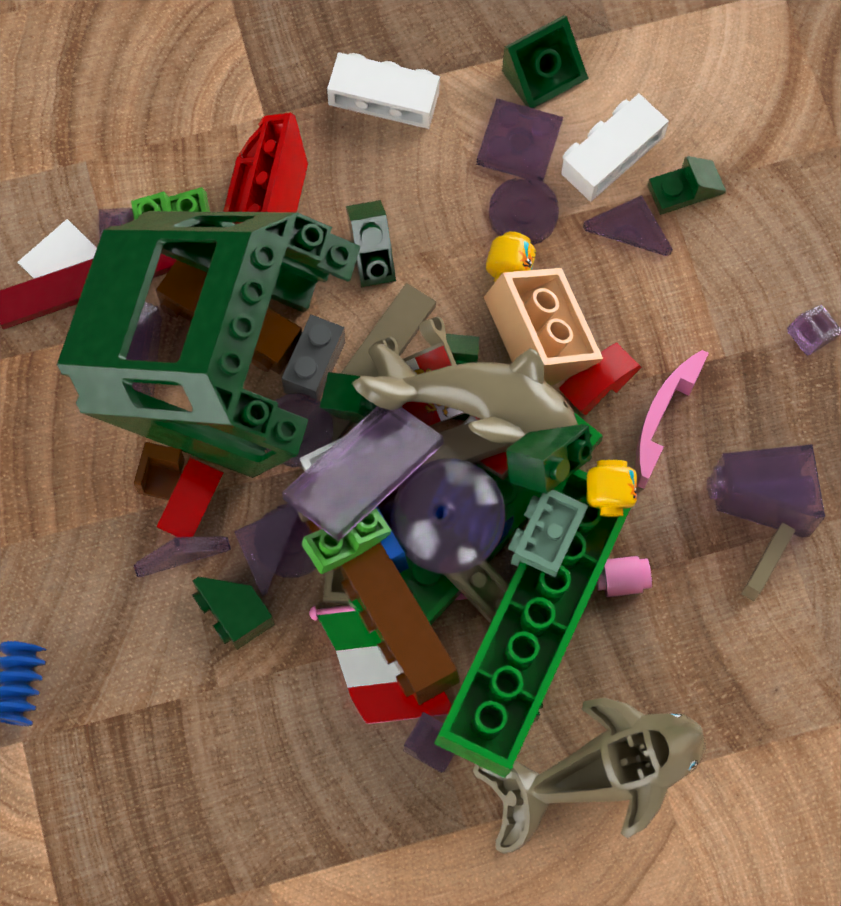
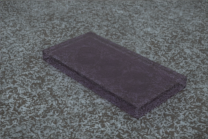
(362, 469)

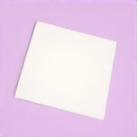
(58, 251)

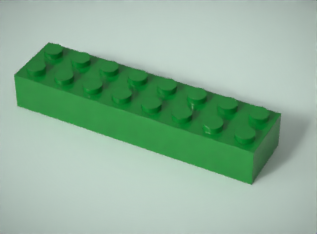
(527, 644)

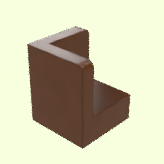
(158, 470)

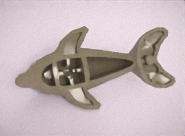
(504, 396)
(627, 762)

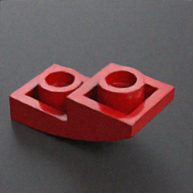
(594, 383)
(190, 498)

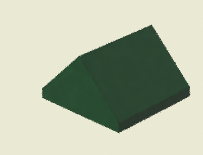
(544, 63)

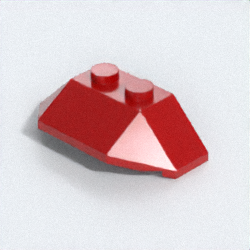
(269, 168)

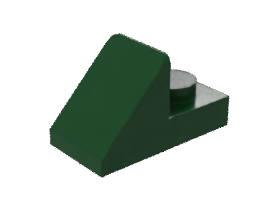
(686, 186)

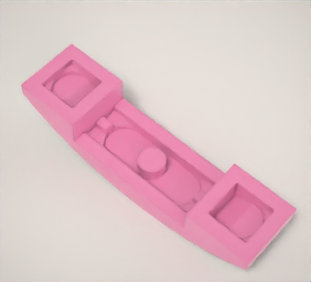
(681, 380)

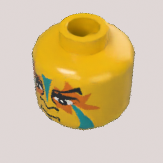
(510, 254)
(611, 487)

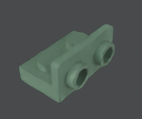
(549, 532)

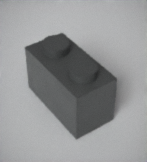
(313, 358)

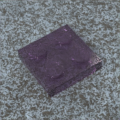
(519, 140)

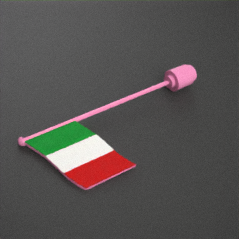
(374, 683)

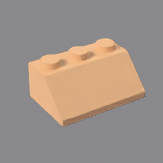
(542, 314)

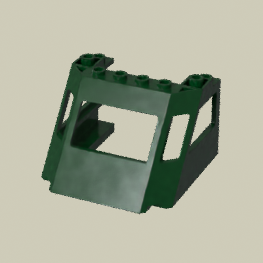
(246, 266)

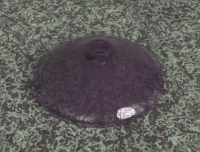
(472, 519)

